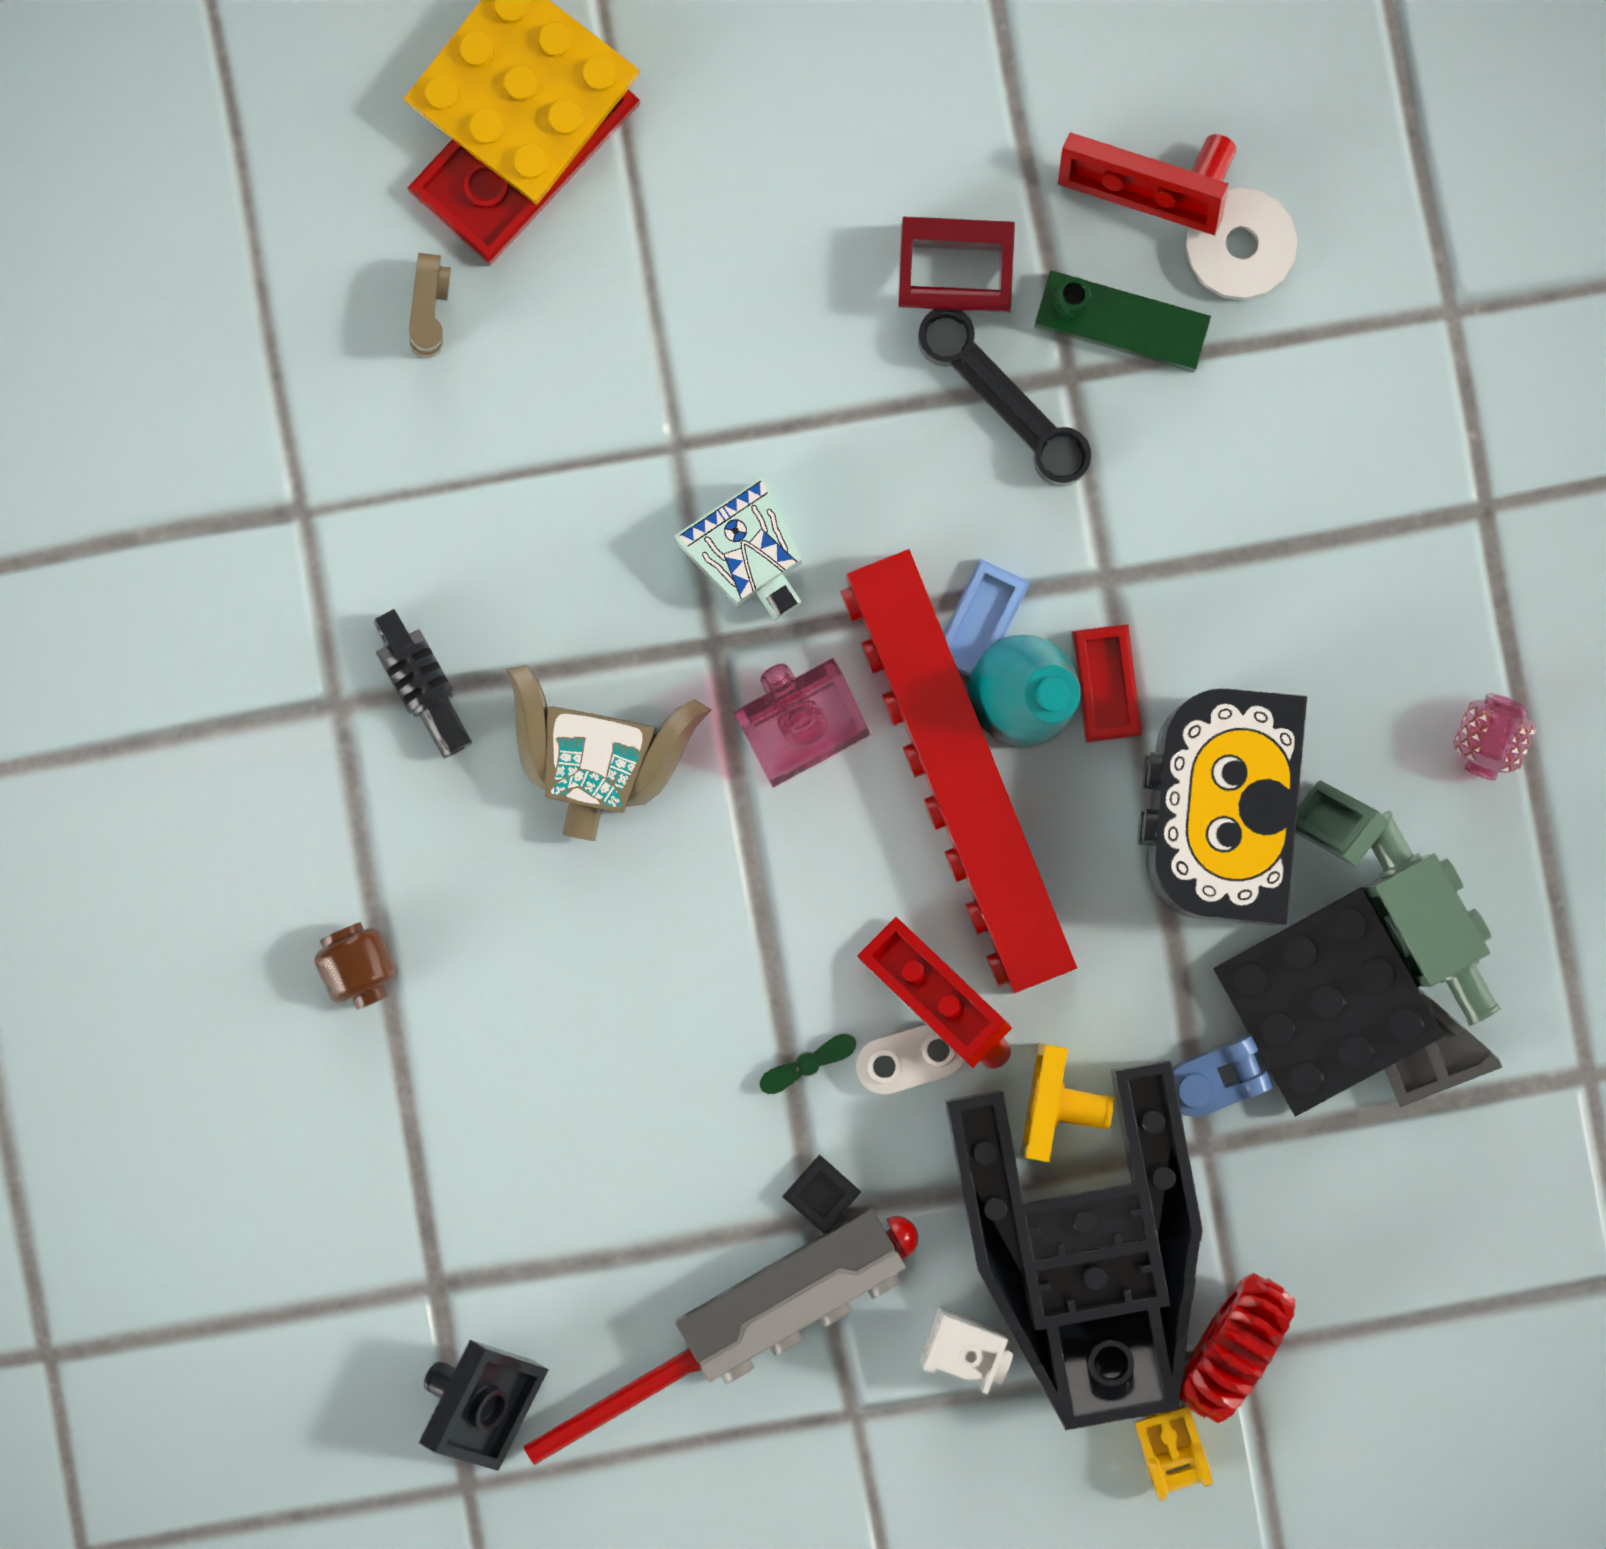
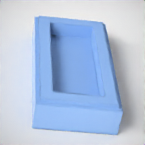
(983, 614)

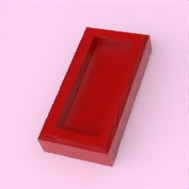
(1107, 683)

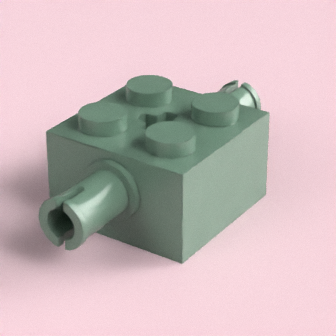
(1430, 922)

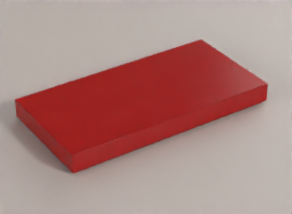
(484, 206)

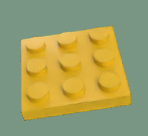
(522, 90)

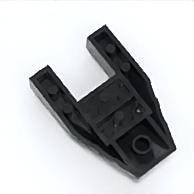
(1096, 1276)

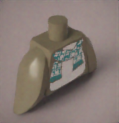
(594, 757)

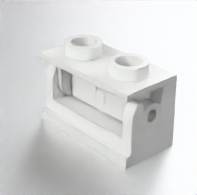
(966, 1350)

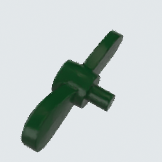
(807, 1063)

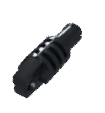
(420, 683)

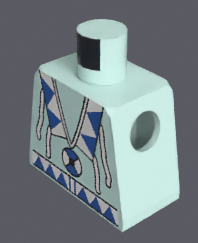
(746, 549)

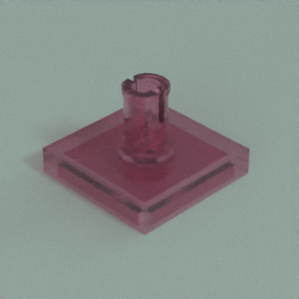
(801, 720)

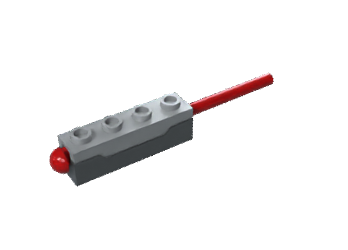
(762, 1315)

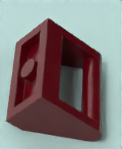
(956, 235)

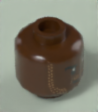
(355, 965)

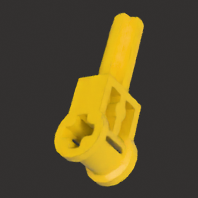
(1171, 1442)

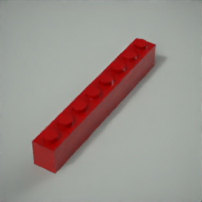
(959, 771)

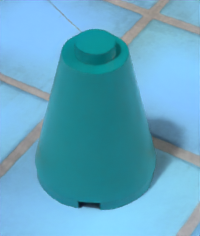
(1024, 690)

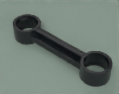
(1004, 397)

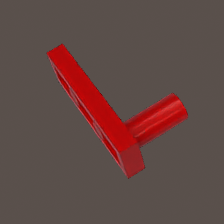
(1150, 185)
(938, 995)

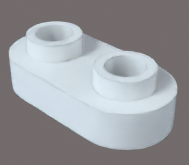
(911, 1061)

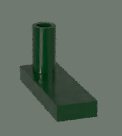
(1122, 321)

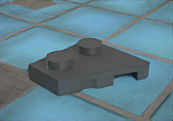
(1442, 1063)

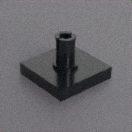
(480, 1403)

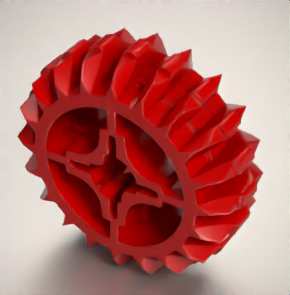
(1236, 1347)

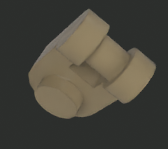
(429, 286)

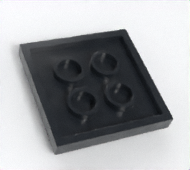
(1329, 1001)

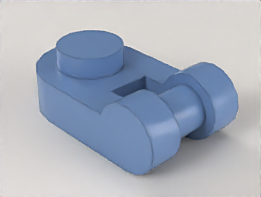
(1201, 1085)

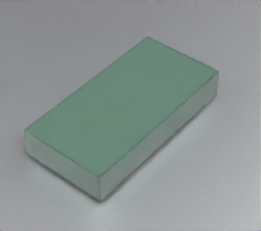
(1339, 823)

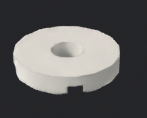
(1252, 276)

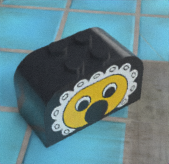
(1225, 805)

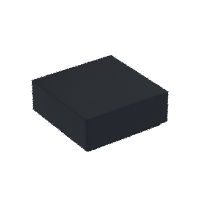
(821, 1193)

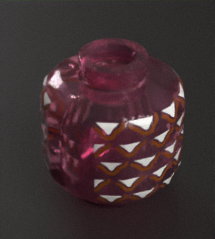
(1494, 736)

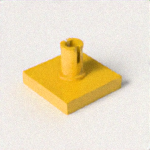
(1054, 1104)

